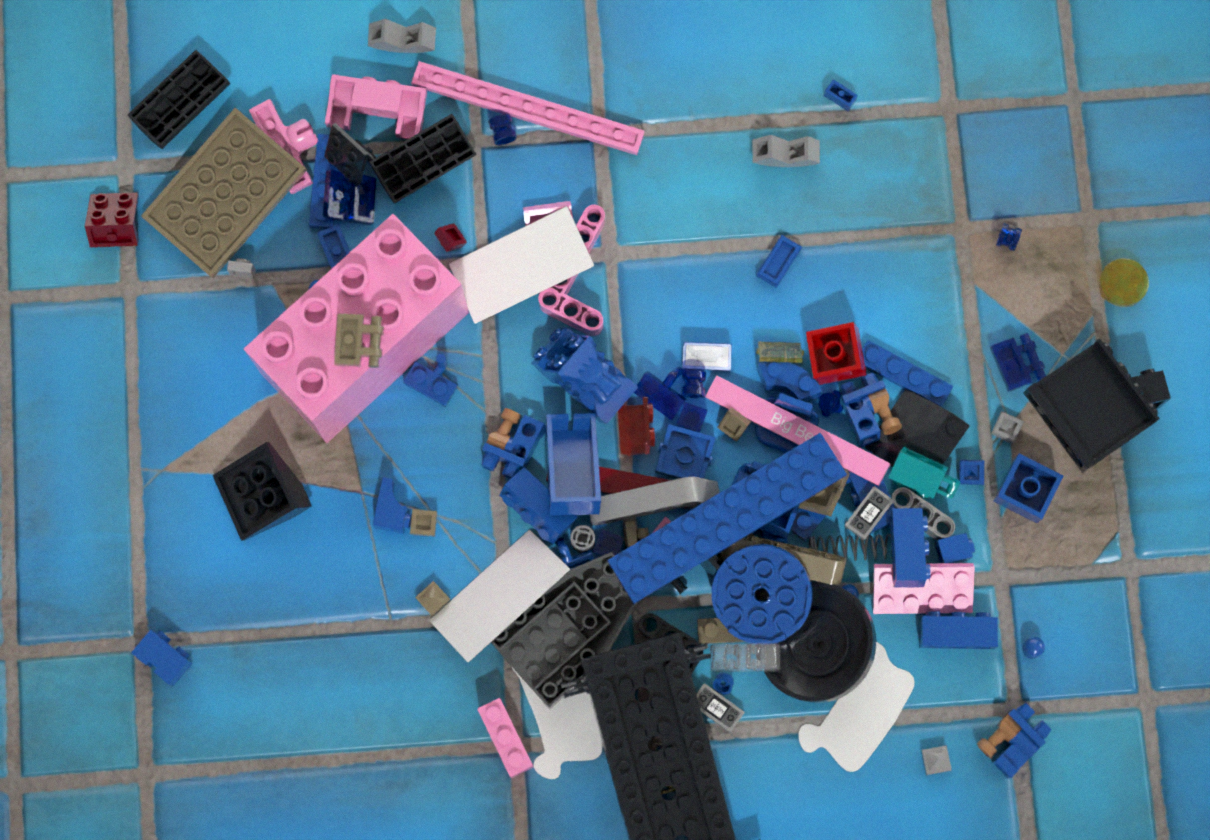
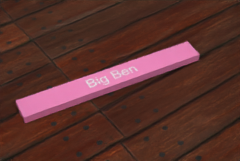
(795, 428)

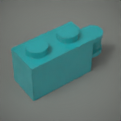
(922, 475)

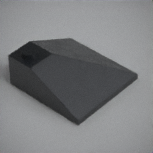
(924, 430)
(260, 491)

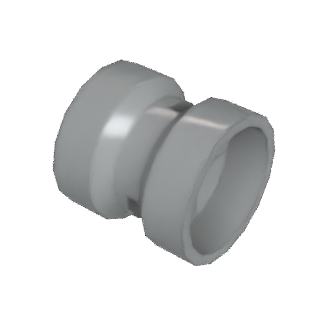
(584, 542)

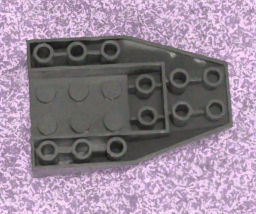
(567, 623)

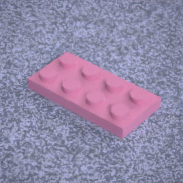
(945, 592)

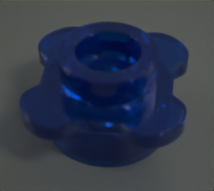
(825, 400)

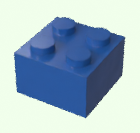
(1028, 488)

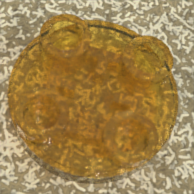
(1123, 282)

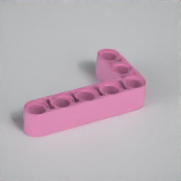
(560, 292)

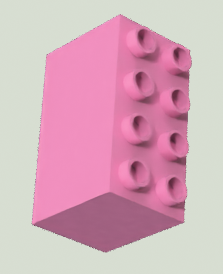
(381, 277)

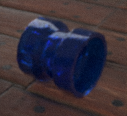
(502, 129)
(693, 383)

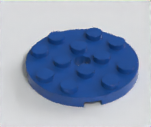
(777, 573)

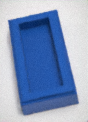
(779, 261)

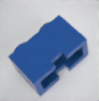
(156, 651)

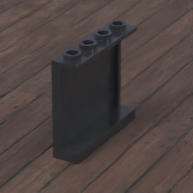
(1092, 405)

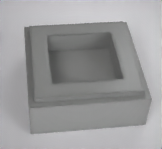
(1007, 427)

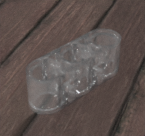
(745, 657)

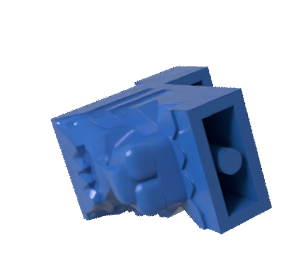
(584, 373)

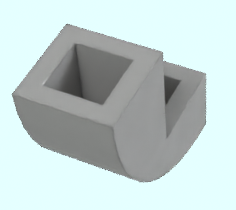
(397, 38)
(783, 153)

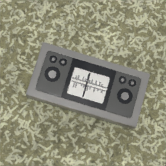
(869, 513)
(718, 708)

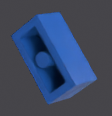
(840, 95)

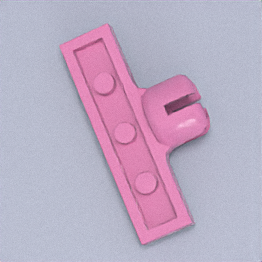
(291, 138)

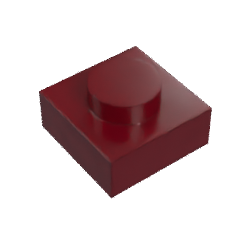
(450, 237)

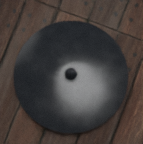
(829, 649)

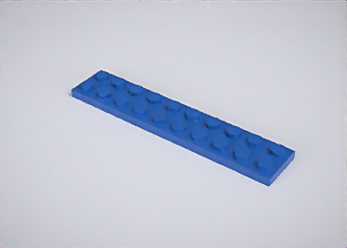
(726, 518)

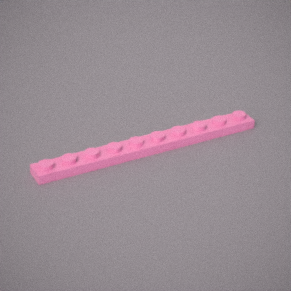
(528, 108)

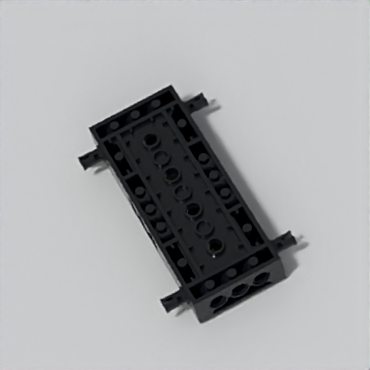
(674, 717)

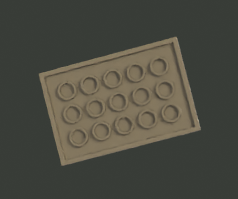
(224, 193)

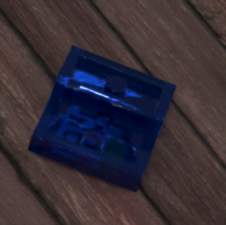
(346, 201)

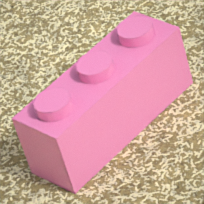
(505, 738)

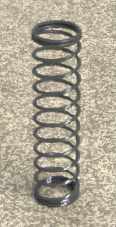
(814, 545)

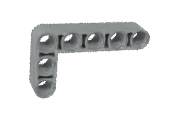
(654, 499)

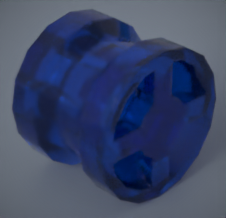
(1008, 237)

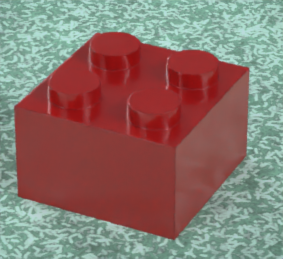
(836, 353)

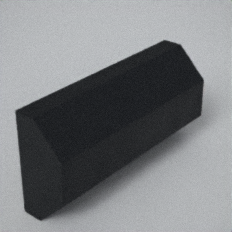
(178, 99)
(422, 158)

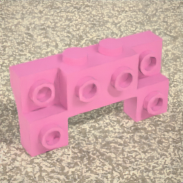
(376, 98)

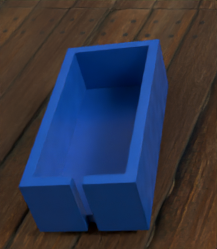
(572, 465)

